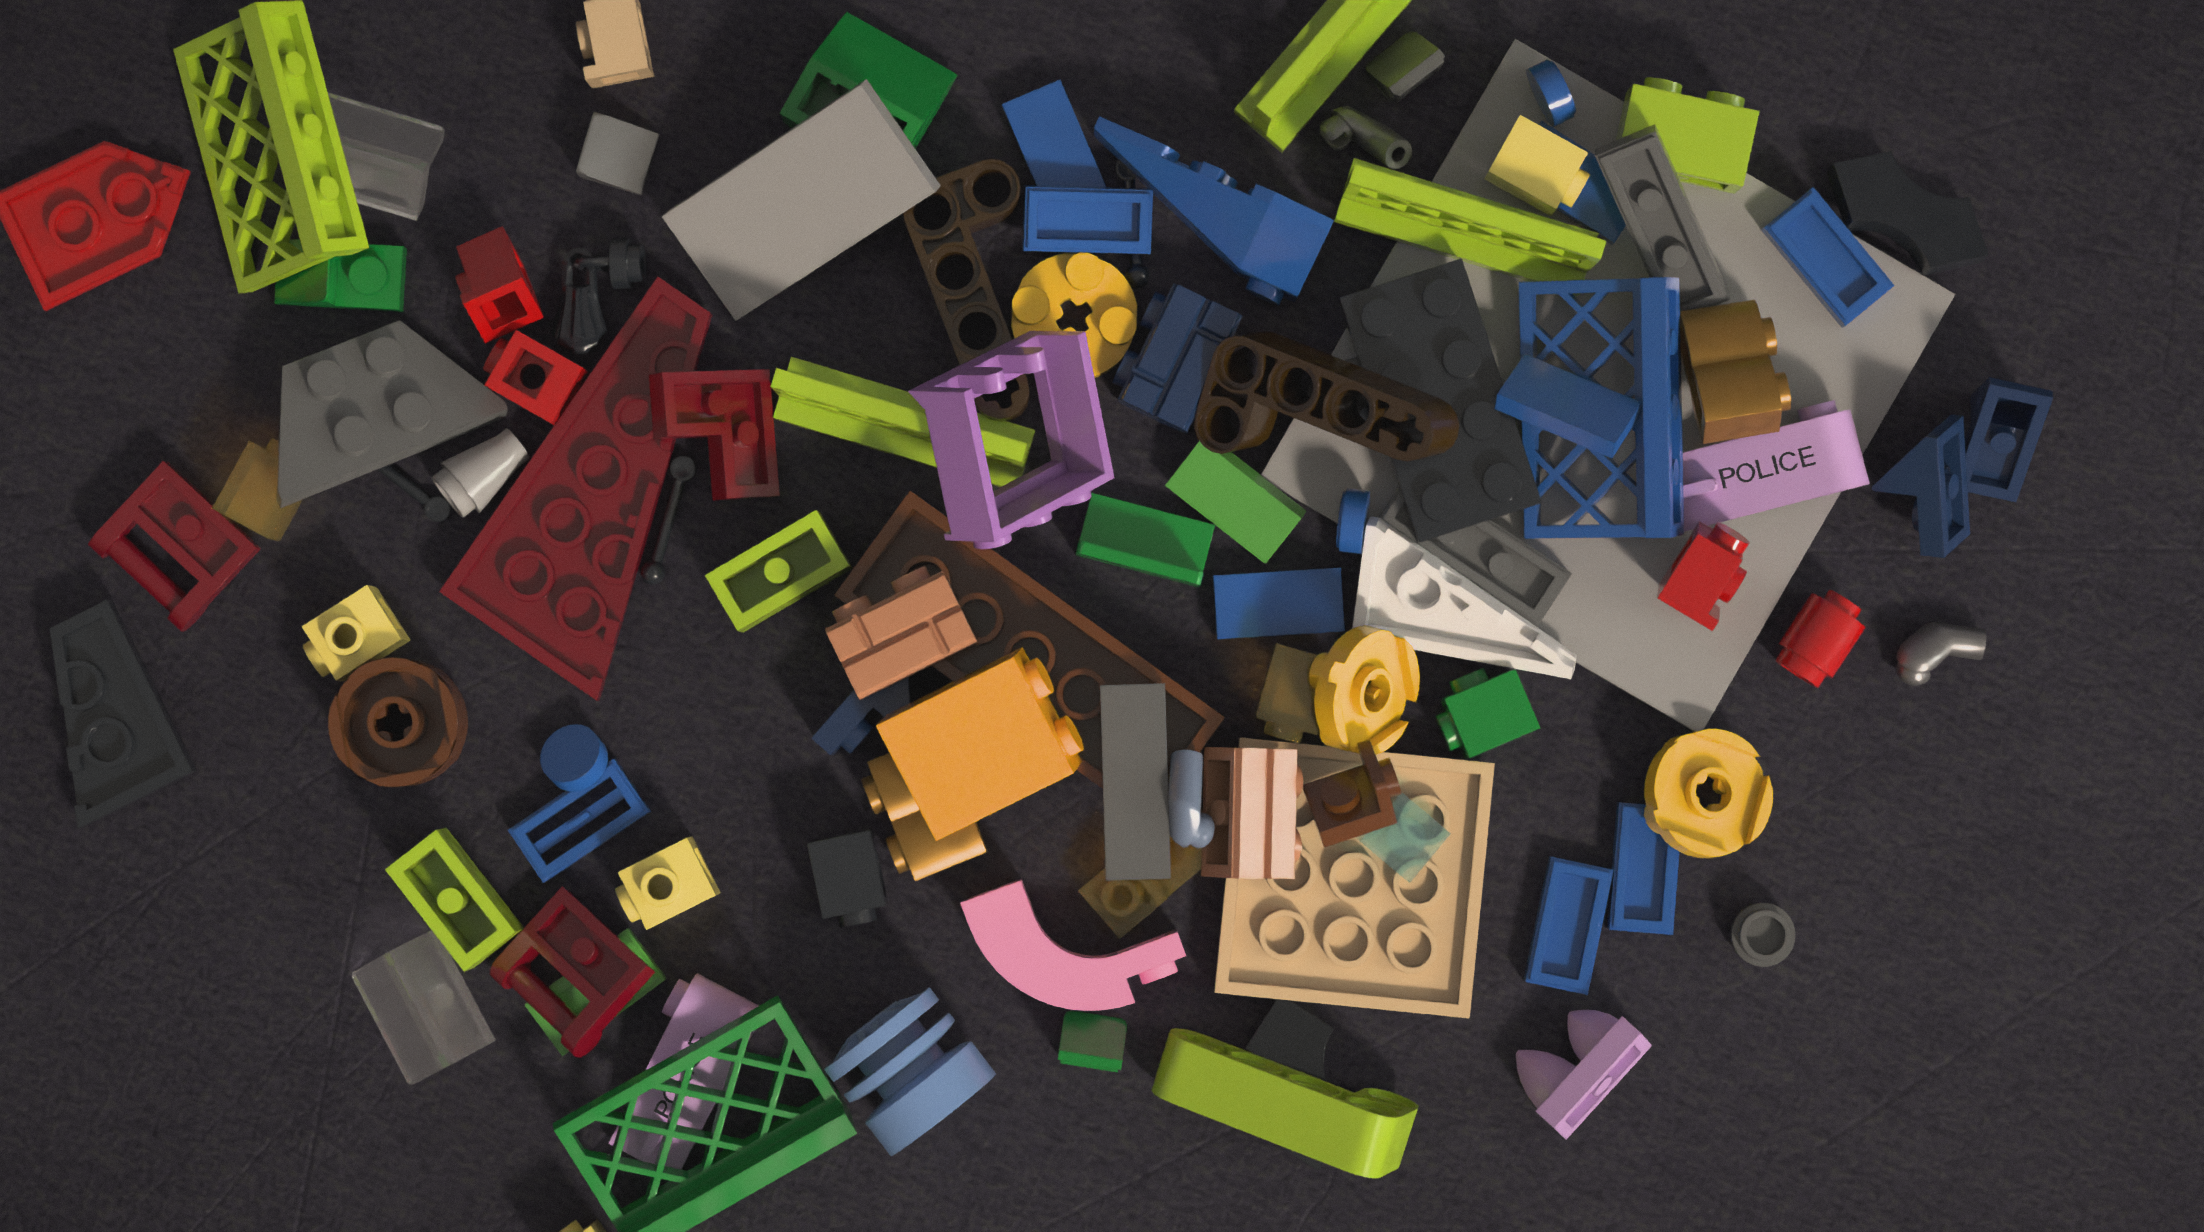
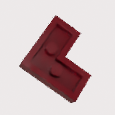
(735, 416)

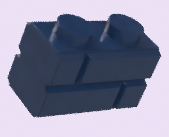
(1176, 356)

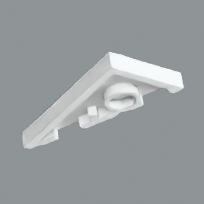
(1443, 611)

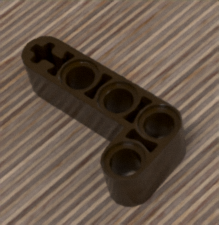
(957, 241)
(1330, 407)

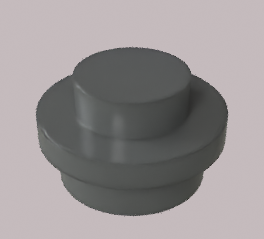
(1762, 934)

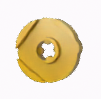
(1081, 280)
(1343, 705)
(1675, 809)

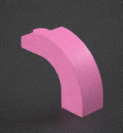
(1041, 968)

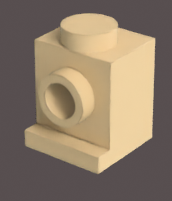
(616, 41)

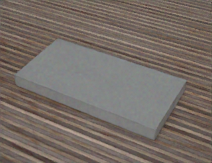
(801, 200)

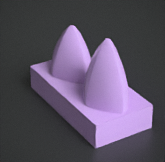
(1570, 1092)

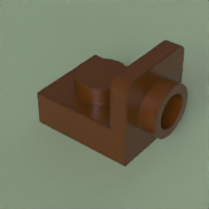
(1354, 799)

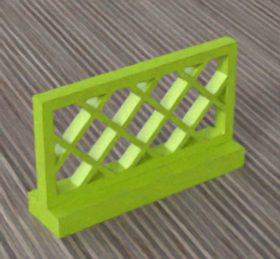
(1315, 66)
(299, 137)
(1465, 226)
(884, 418)

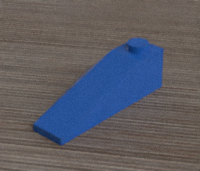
(1254, 233)

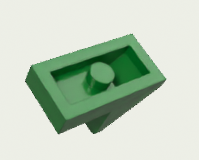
(357, 281)

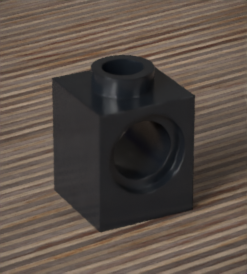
(848, 877)

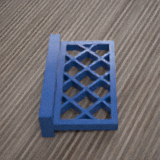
(1655, 385)

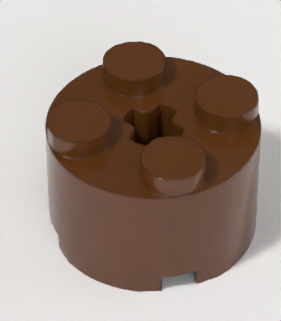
(370, 698)

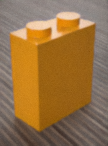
(981, 742)

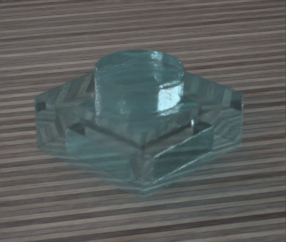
(1409, 841)

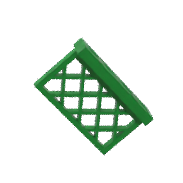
(745, 1163)

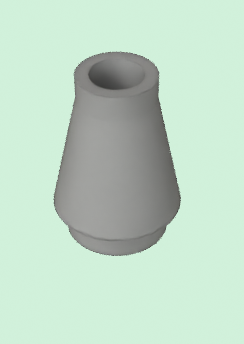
(480, 472)

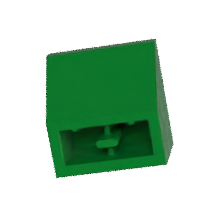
(856, 51)

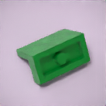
(1145, 540)

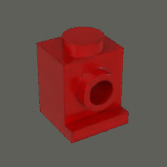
(496, 285)
(510, 361)
(1705, 572)

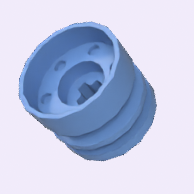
(909, 1070)

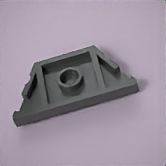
(370, 408)

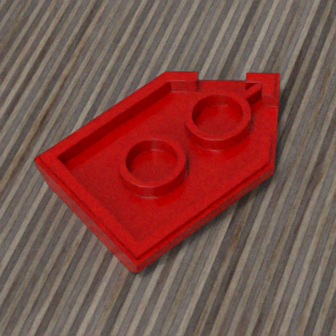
(90, 218)

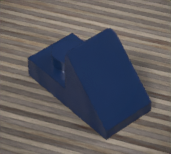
(2003, 436)
(1938, 477)
(850, 724)

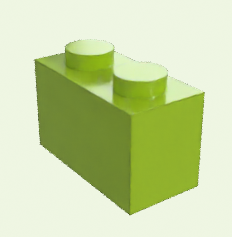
(1703, 137)
(778, 571)
(454, 899)

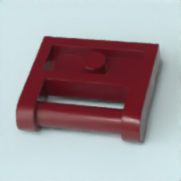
(188, 530)
(586, 956)

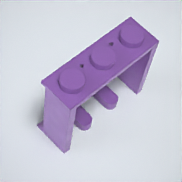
(1071, 424)

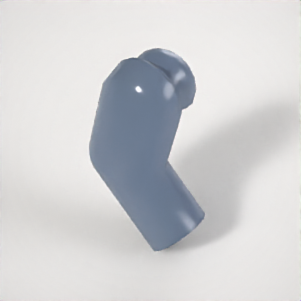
(1186, 821)

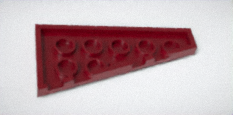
(574, 525)

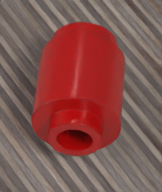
(1820, 637)

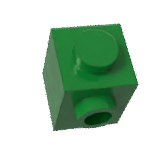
(1485, 712)

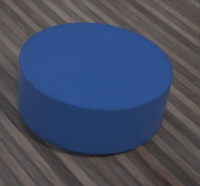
(1551, 92)
(1352, 520)
(574, 758)

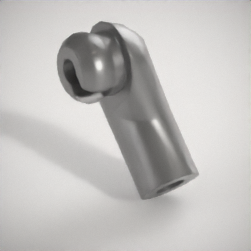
(1369, 134)
(1932, 645)

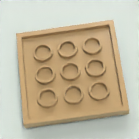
(1351, 923)

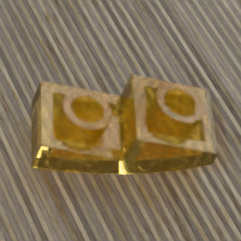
(1128, 902)

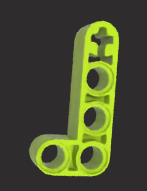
(1339, 1127)

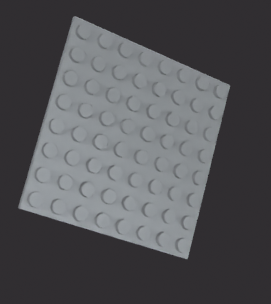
(1611, 601)

